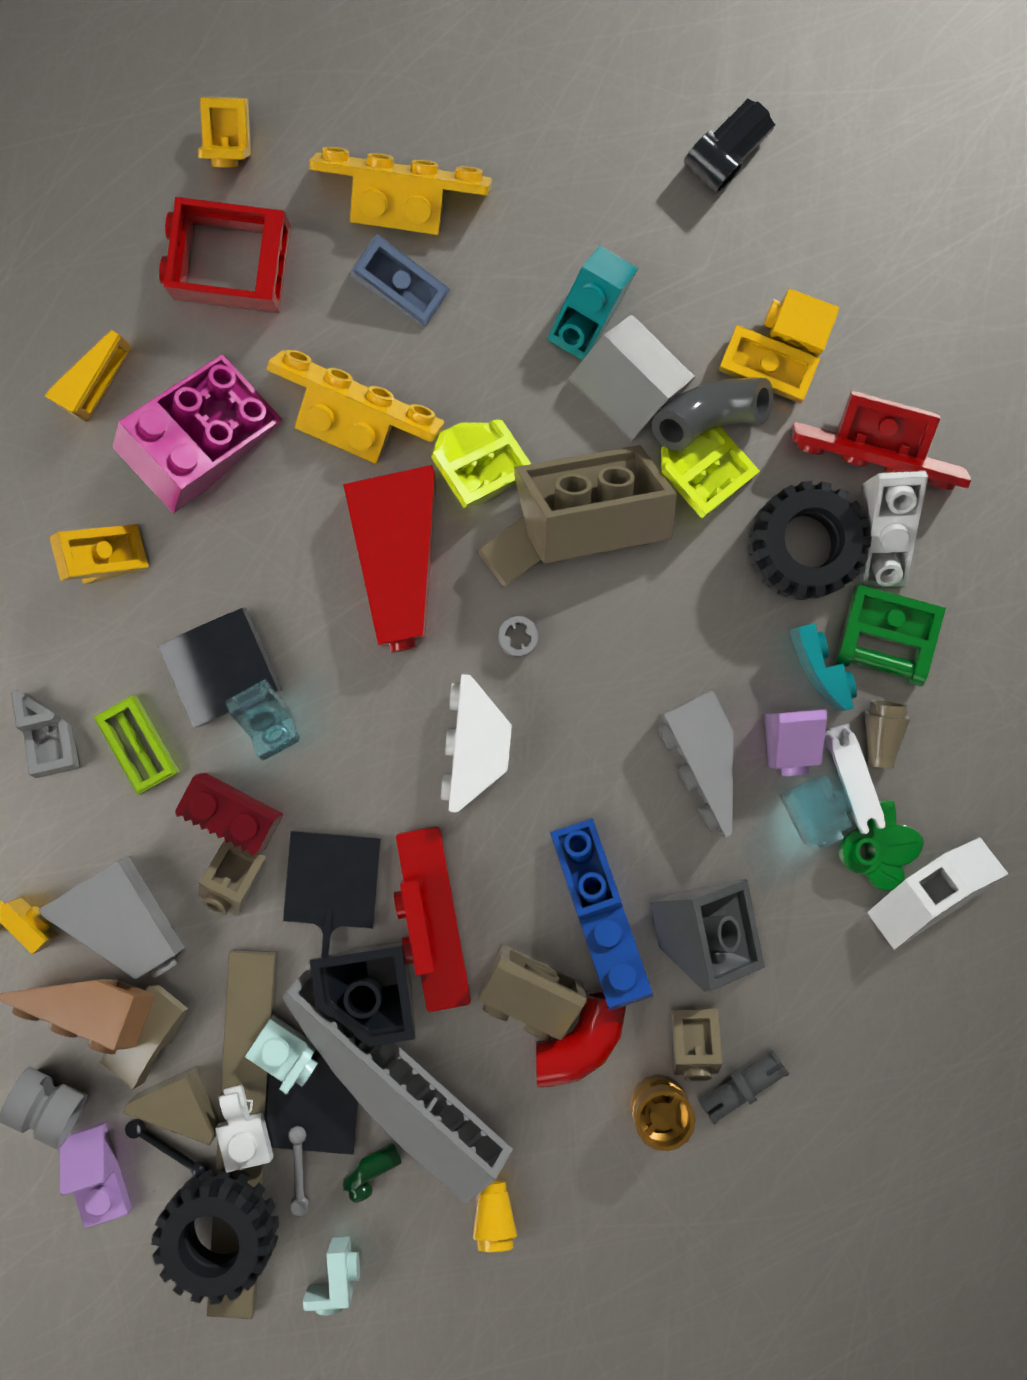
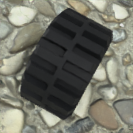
(840, 521)
(194, 1265)

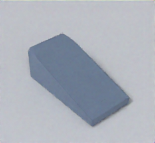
(398, 280)

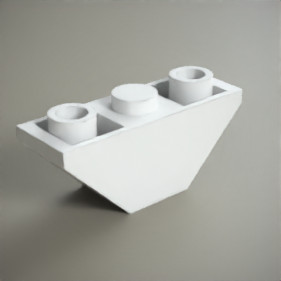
(893, 511)
(477, 744)
(936, 892)

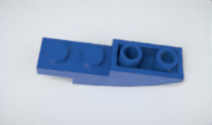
(601, 915)

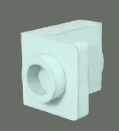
(283, 1053)

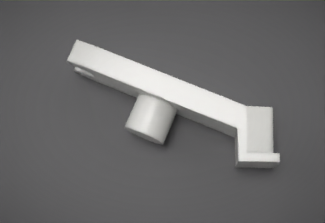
(854, 777)

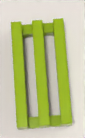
(153, 738)

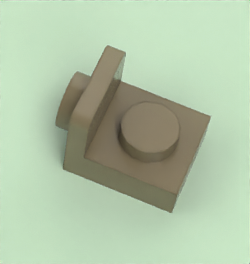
(229, 879)
(696, 1044)

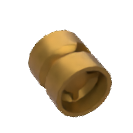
(662, 1113)

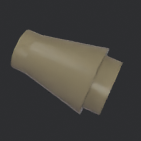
(885, 730)

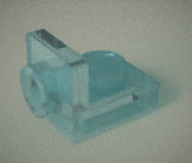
(264, 719)

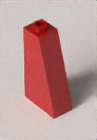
(394, 545)

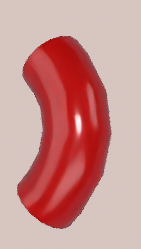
(582, 1049)

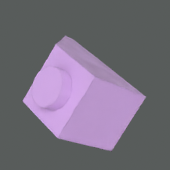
(795, 740)

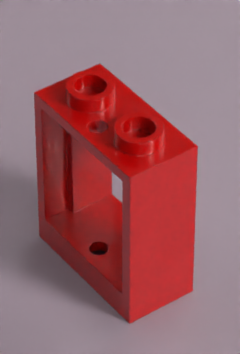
(272, 258)

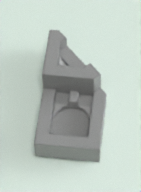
(46, 737)

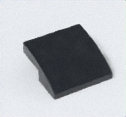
(217, 664)

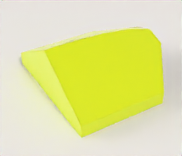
(478, 460)
(708, 470)

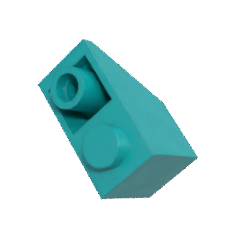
(592, 302)

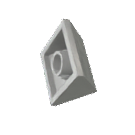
(630, 376)

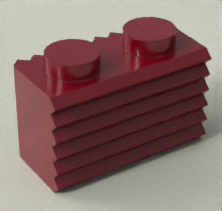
(228, 813)

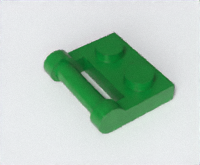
(893, 620)

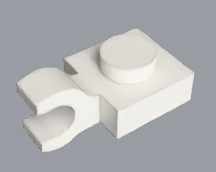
(243, 1136)

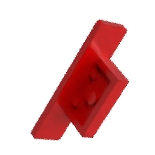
(883, 435)
(430, 920)

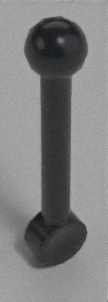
(136, 1128)

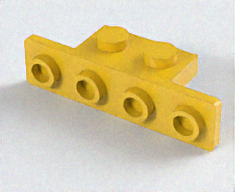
(398, 193)
(349, 412)

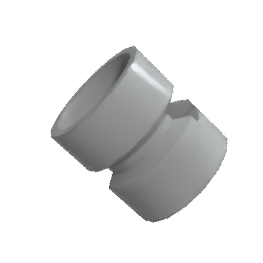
(42, 1107)

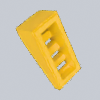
(90, 377)

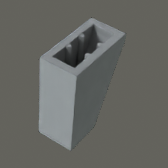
(118, 920)

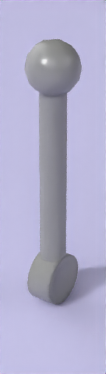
(299, 1203)

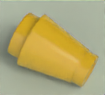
(494, 1219)

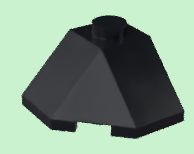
(367, 992)

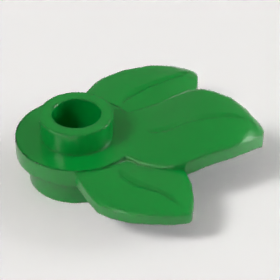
(885, 847)

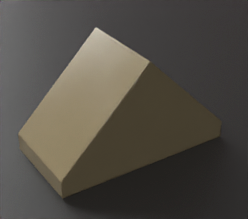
(178, 1106)

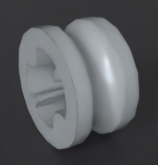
(530, 631)

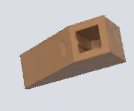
(100, 1010)

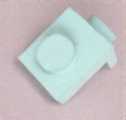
(342, 1270)

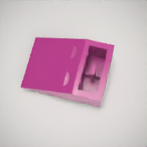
(194, 432)

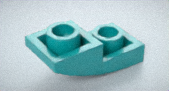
(831, 682)

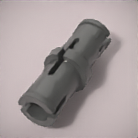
(743, 1087)

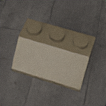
(595, 503)

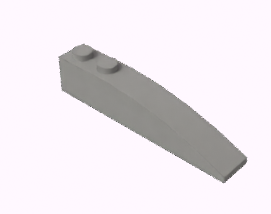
(405, 1100)

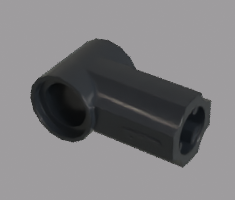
(721, 153)

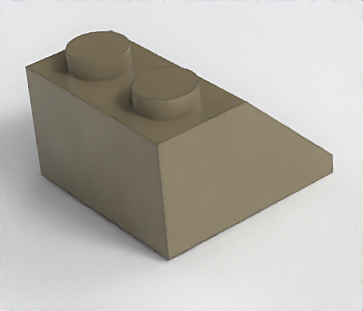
(532, 994)

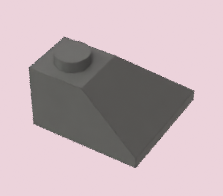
(710, 933)

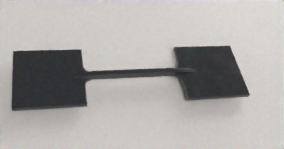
(330, 886)

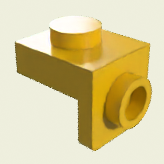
(224, 130)
(27, 924)

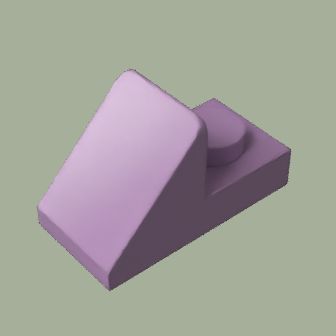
(93, 1175)

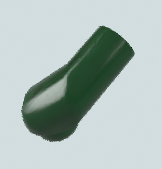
(367, 1169)

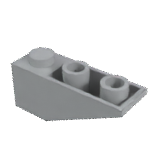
(706, 748)

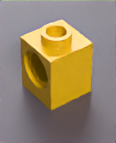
(801, 321)

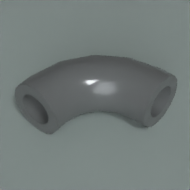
(712, 407)

